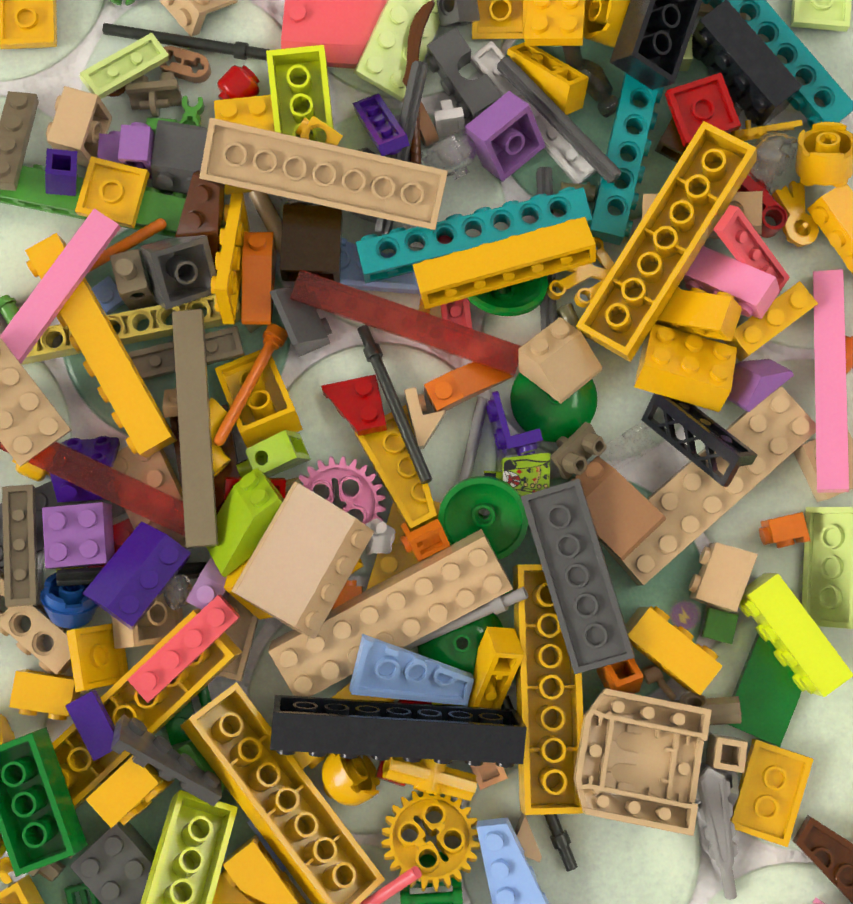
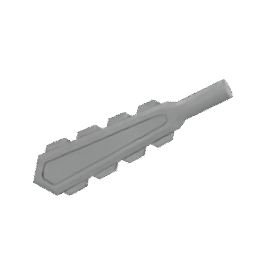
(716, 812)

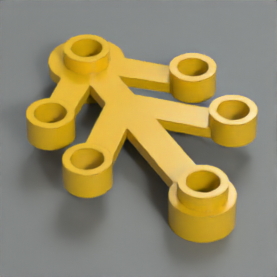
(583, 273)

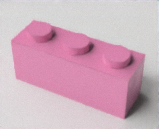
(750, 286)

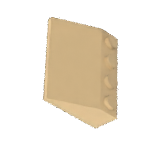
(303, 560)

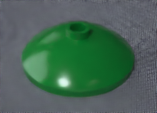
(513, 299)
(537, 409)
(503, 526)
(445, 648)

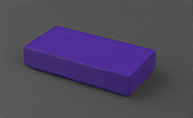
(92, 723)

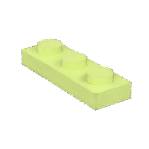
(124, 66)

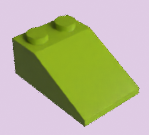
(244, 520)

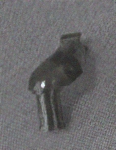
(598, 84)

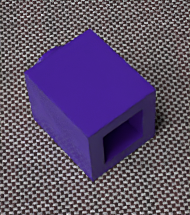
(61, 172)

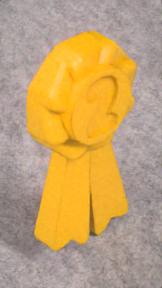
(751, 133)
(800, 226)

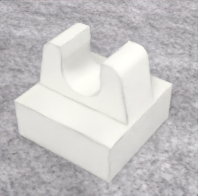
(448, 119)

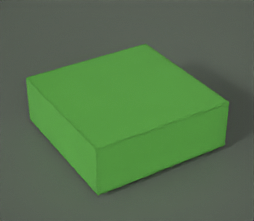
(719, 625)

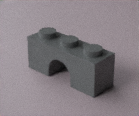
(447, 57)

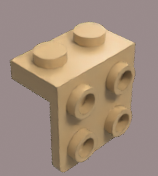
(192, 13)

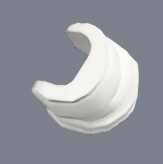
(381, 538)

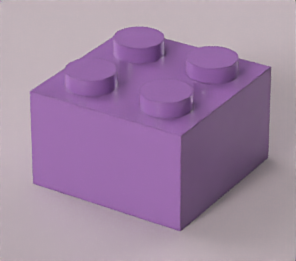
(505, 135)
(78, 535)

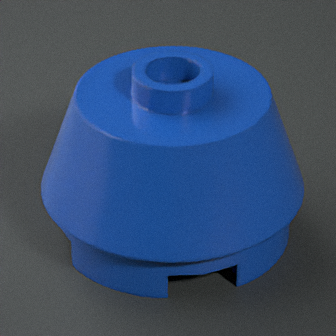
(66, 604)

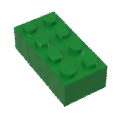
(35, 805)

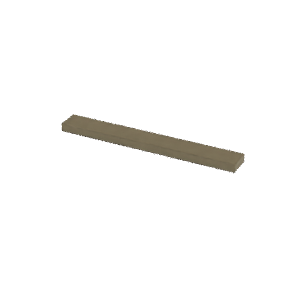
(194, 429)

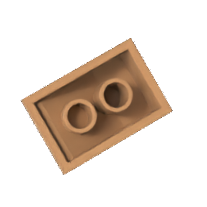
(617, 508)

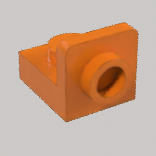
(424, 540)

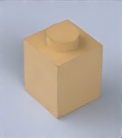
(726, 753)

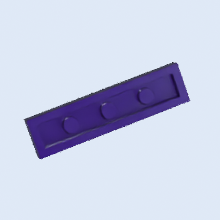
(381, 125)

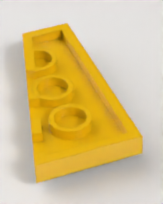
(395, 469)

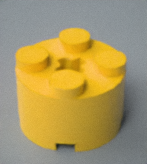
(604, 20)
(825, 155)

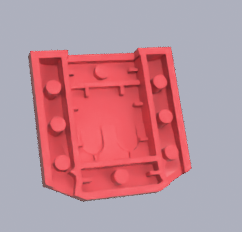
(336, 24)

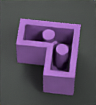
(129, 146)

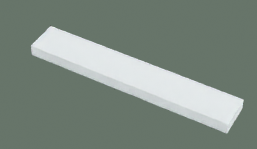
(556, 145)

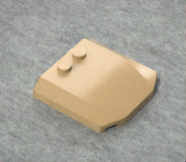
(641, 760)

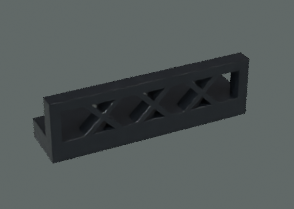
(705, 429)

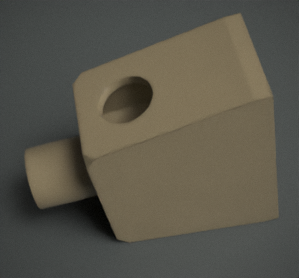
(132, 278)

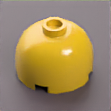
(349, 780)

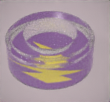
(685, 614)

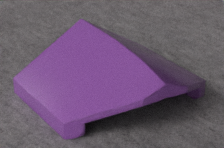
(756, 381)

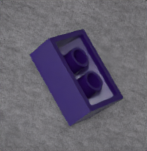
(137, 574)

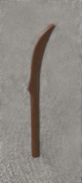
(413, 50)

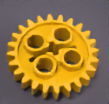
(453, 823)

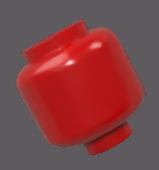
(238, 83)

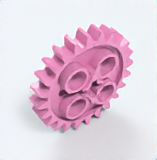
(364, 500)

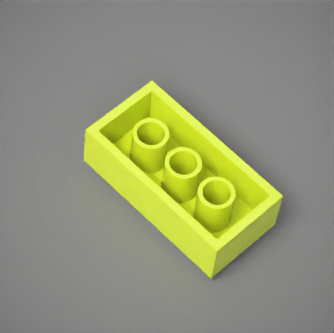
(299, 89)
(794, 635)
(189, 851)

